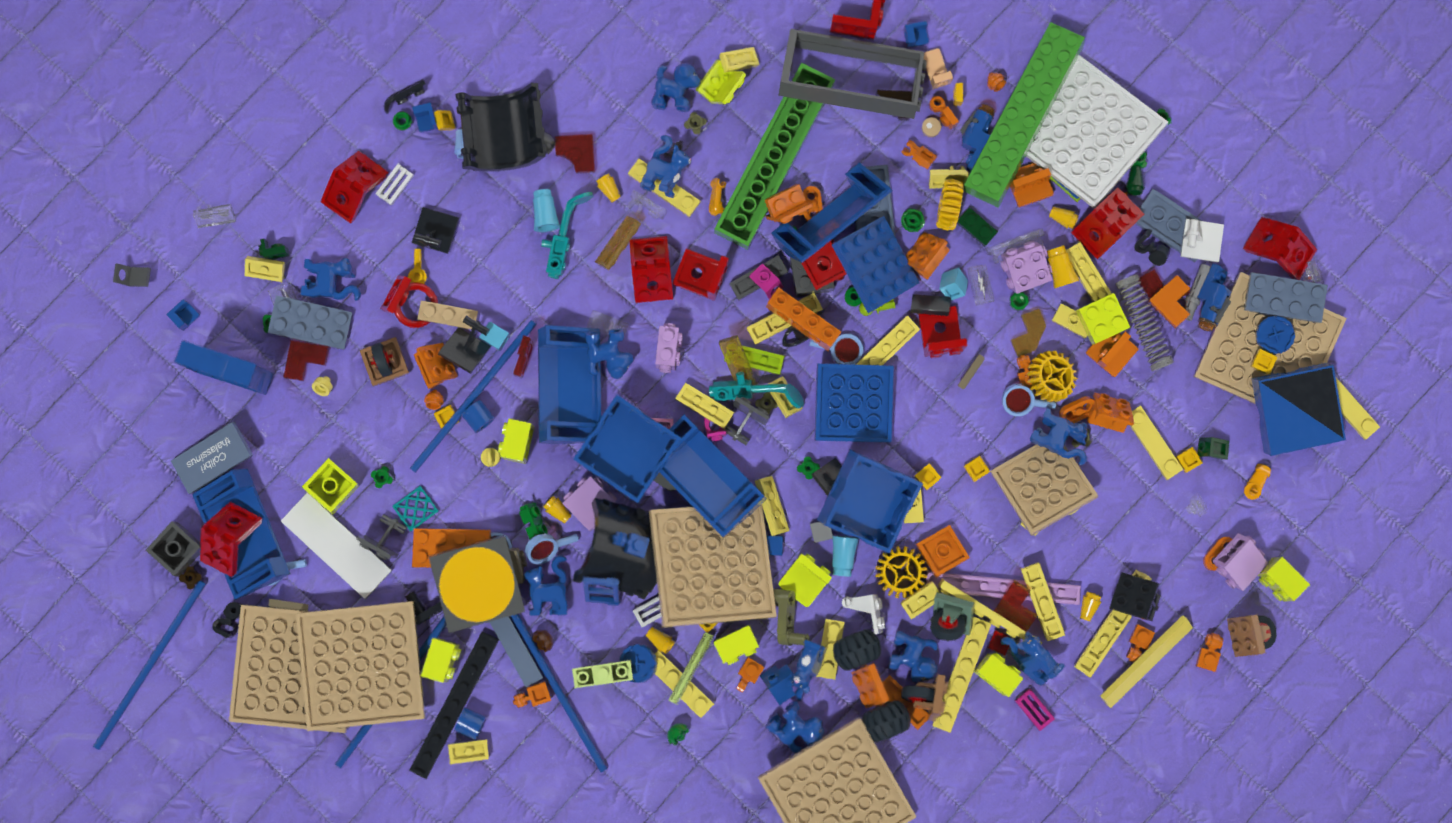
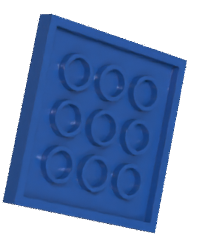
(875, 264)
(854, 403)

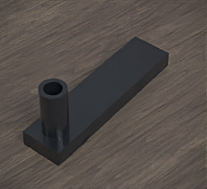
(421, 613)

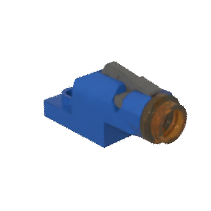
(975, 133)
(1215, 298)

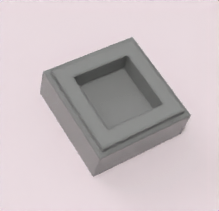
(820, 532)

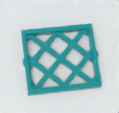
(407, 498)

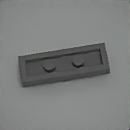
(745, 286)

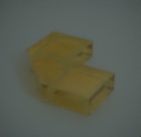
(1035, 328)

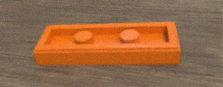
(894, 690)

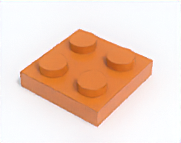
(942, 551)

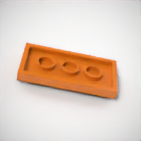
(438, 540)

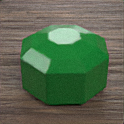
(1018, 301)

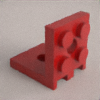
(859, 27)
(352, 184)
(1107, 223)
(1287, 247)
(649, 264)
(712, 274)
(936, 343)
(222, 538)

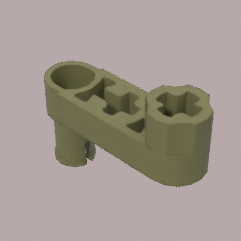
(786, 613)

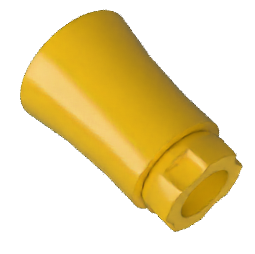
(1062, 268)

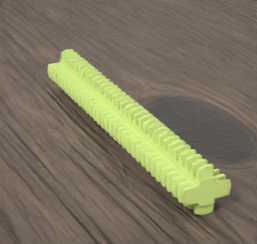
(689, 670)

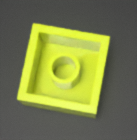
(1103, 319)
(516, 441)
(330, 486)
(1282, 580)
(736, 644)
(441, 660)
(998, 674)

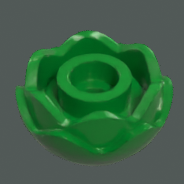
(911, 214)
(677, 733)

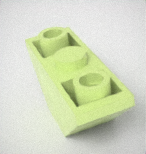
(602, 674)

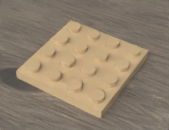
(1043, 487)

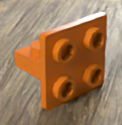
(1031, 185)
(787, 204)
(927, 254)
(1113, 353)
(434, 367)
(1110, 413)

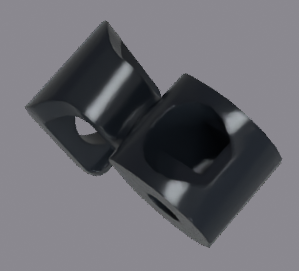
(1158, 254)
(231, 612)

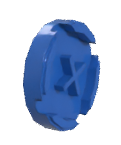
(1275, 335)
(642, 662)

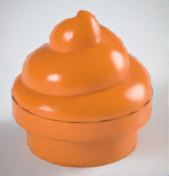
(996, 81)
(434, 400)

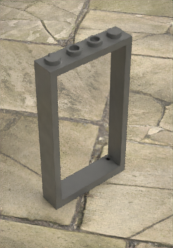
(860, 50)

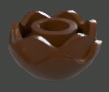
(543, 639)

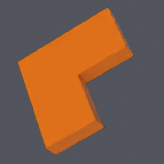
(1166, 301)

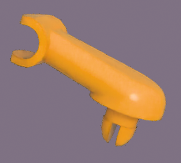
(715, 203)
(1255, 485)

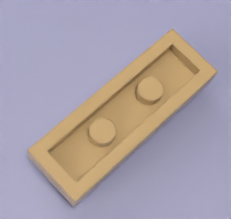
(445, 314)

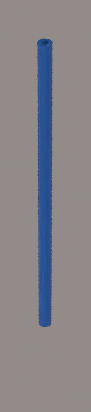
(472, 397)
(149, 665)
(559, 693)
(365, 728)

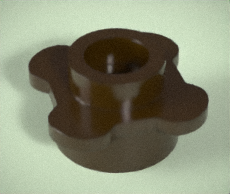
(195, 577)

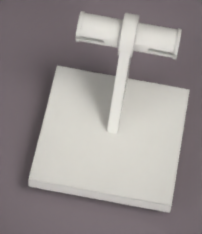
(1202, 240)
(868, 604)

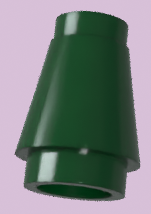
(1135, 181)

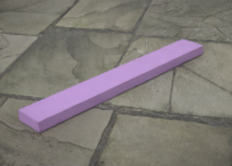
(998, 586)

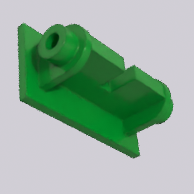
(531, 514)

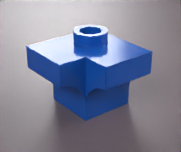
(776, 682)

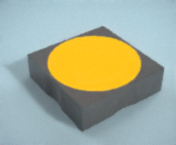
(476, 583)

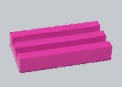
(1029, 715)

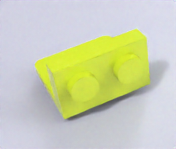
(720, 86)
(805, 579)

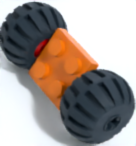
(886, 719)

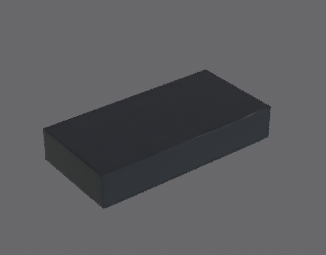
(930, 305)

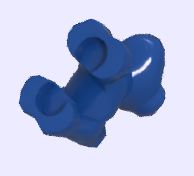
(684, 77)
(617, 362)
(921, 667)
(809, 730)

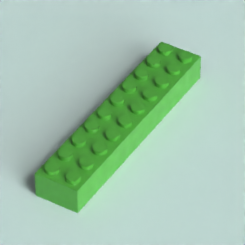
(1024, 115)
(771, 162)

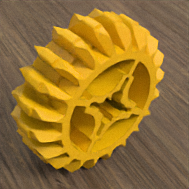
(949, 204)
(1042, 370)
(893, 587)

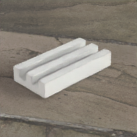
(389, 179)
(640, 617)

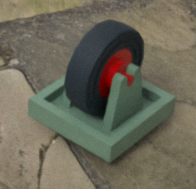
(951, 617)

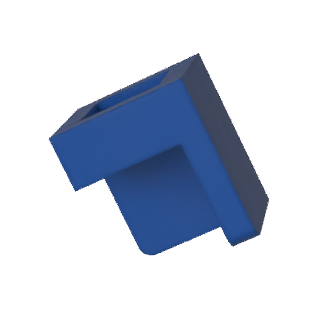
(916, 34)
(425, 117)
(183, 314)

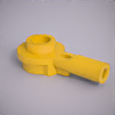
(417, 273)

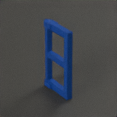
(609, 582)

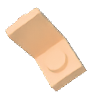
(936, 69)

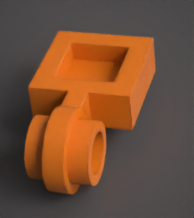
(1023, 362)
(1141, 638)
(537, 694)

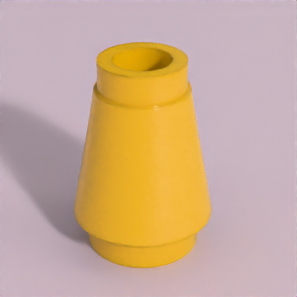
(608, 187)
(1064, 217)
(557, 509)
(1089, 605)
(660, 640)

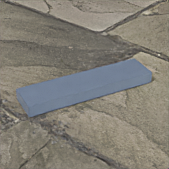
(516, 650)

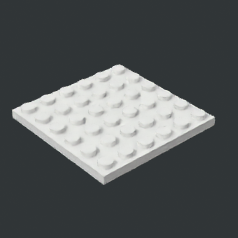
(1093, 133)

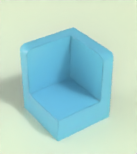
(953, 284)
(496, 337)

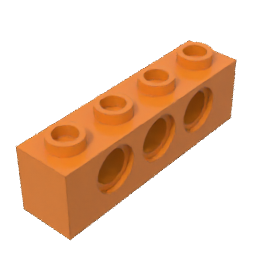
(803, 319)

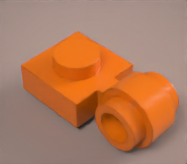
(947, 116)
(1208, 658)

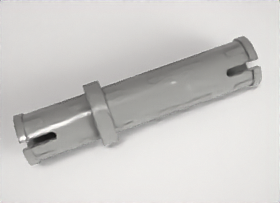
(1192, 300)

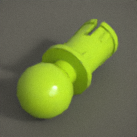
(889, 305)

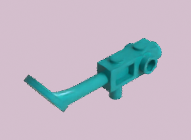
(560, 243)
(743, 388)

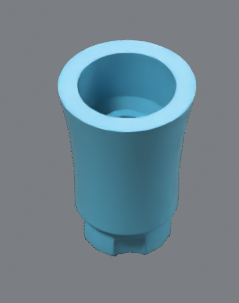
(544, 211)
(843, 554)

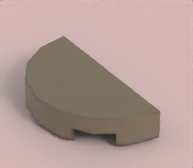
(971, 371)
(519, 562)
(273, 603)

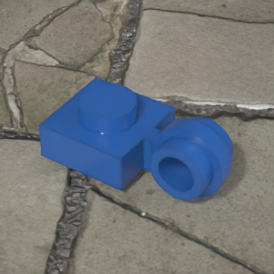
(635, 544)

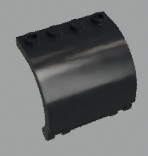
(502, 130)
(607, 560)

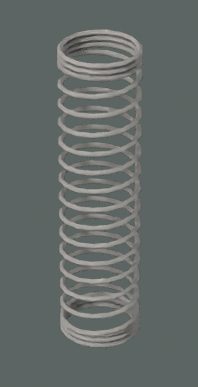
(1164, 361)

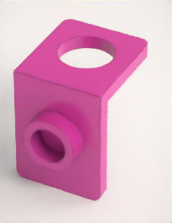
(766, 280)
(714, 435)

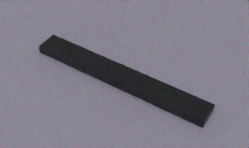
(454, 705)

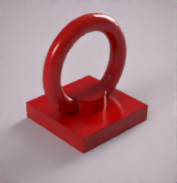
(824, 267)
(398, 296)

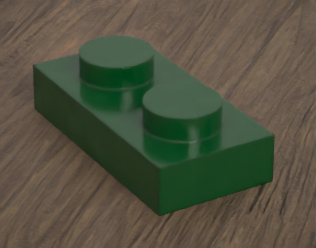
(977, 227)

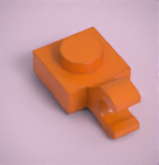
(920, 154)
(750, 672)

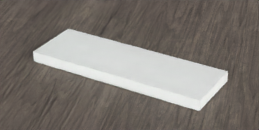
(336, 545)

